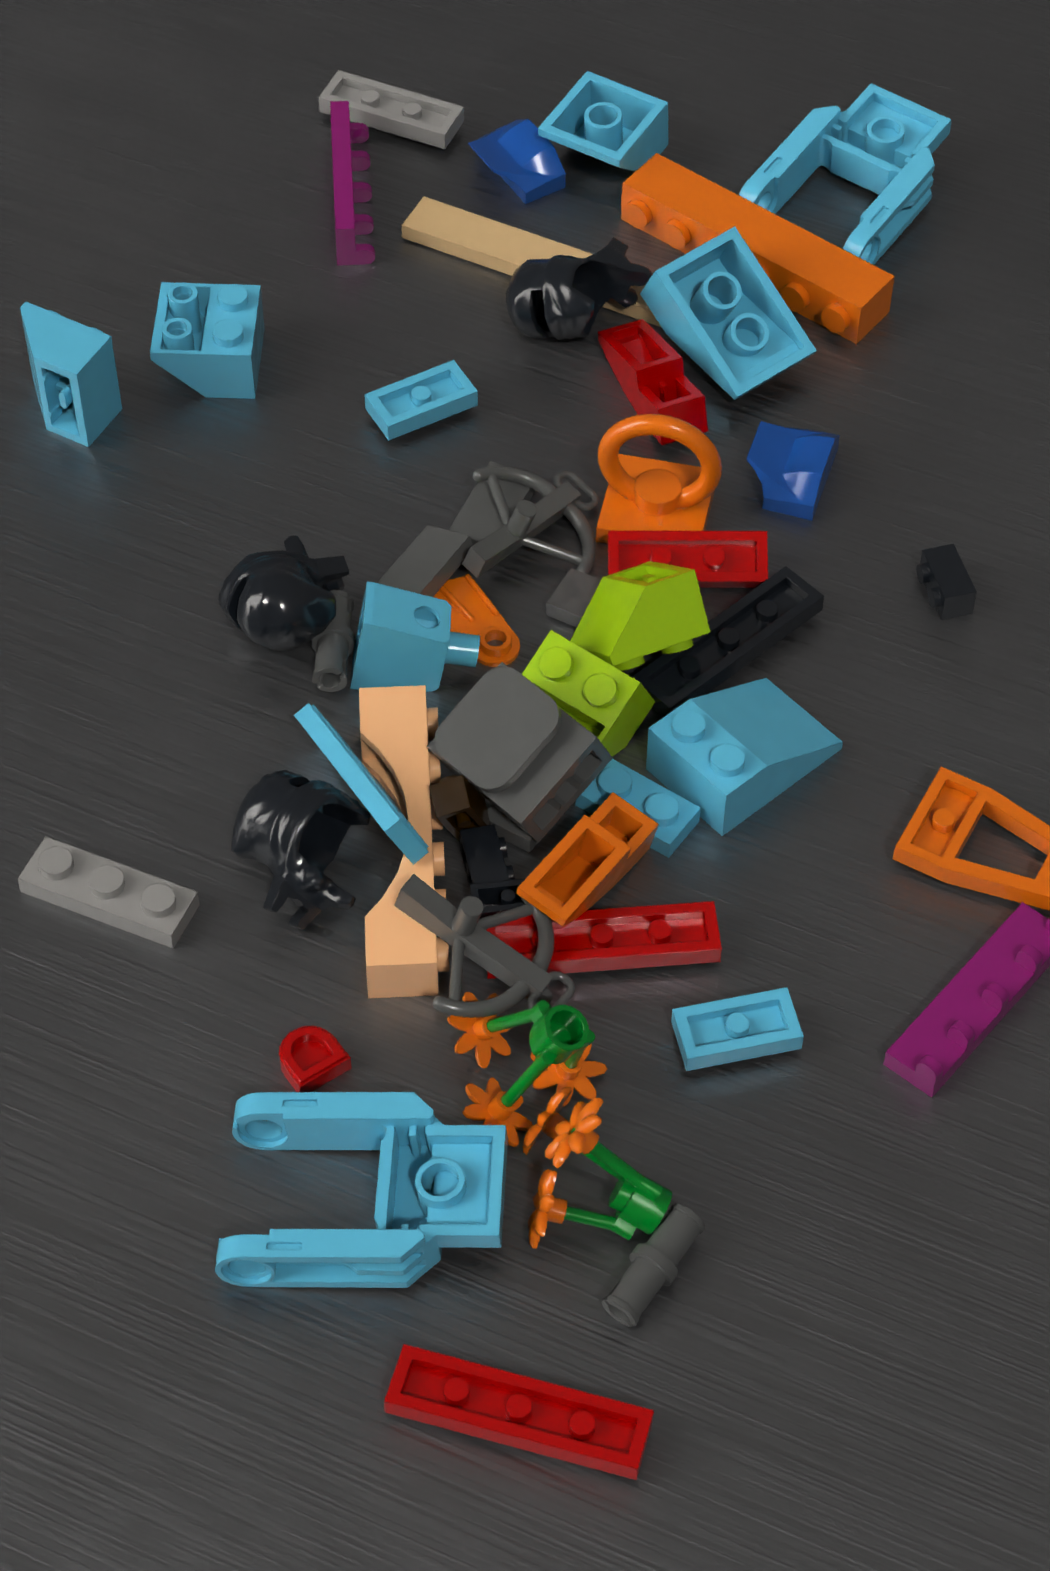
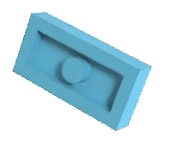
(421, 399)
(672, 812)
(737, 1029)

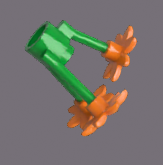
(558, 1044)
(637, 1199)

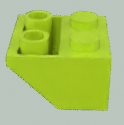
(642, 613)
(590, 690)

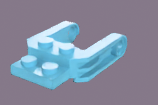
(875, 144)
(432, 1192)

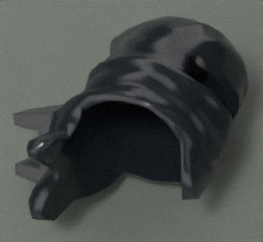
(566, 292)
(283, 595)
(297, 833)

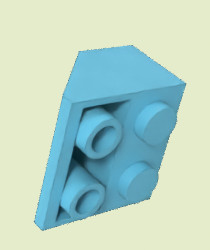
(210, 337)
(71, 374)

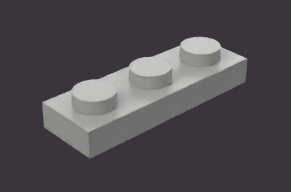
(394, 109)
(109, 892)

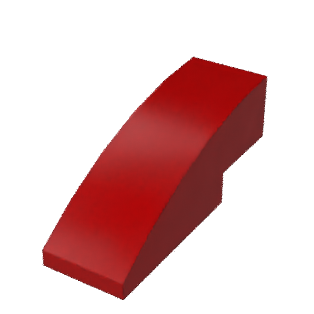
(652, 374)

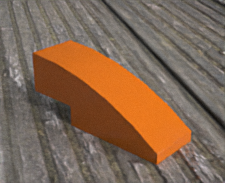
(589, 860)

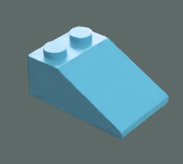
(727, 314)
(736, 750)

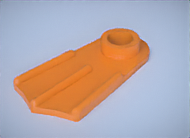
(476, 615)

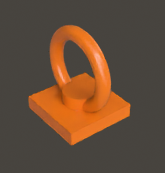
(653, 492)

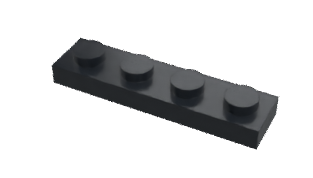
(735, 640)

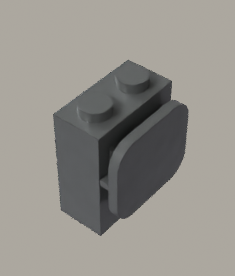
(519, 750)

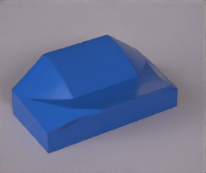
(522, 160)
(792, 467)

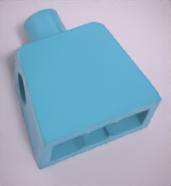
(406, 640)

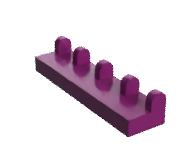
(349, 192)
(973, 1002)

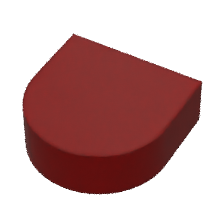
(312, 1058)

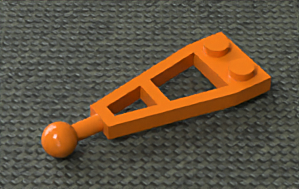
(944, 826)

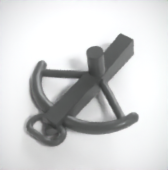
(532, 518)
(469, 937)

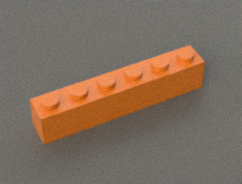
(805, 269)

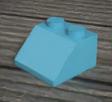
(609, 122)

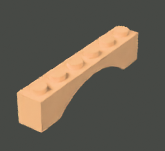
(394, 741)

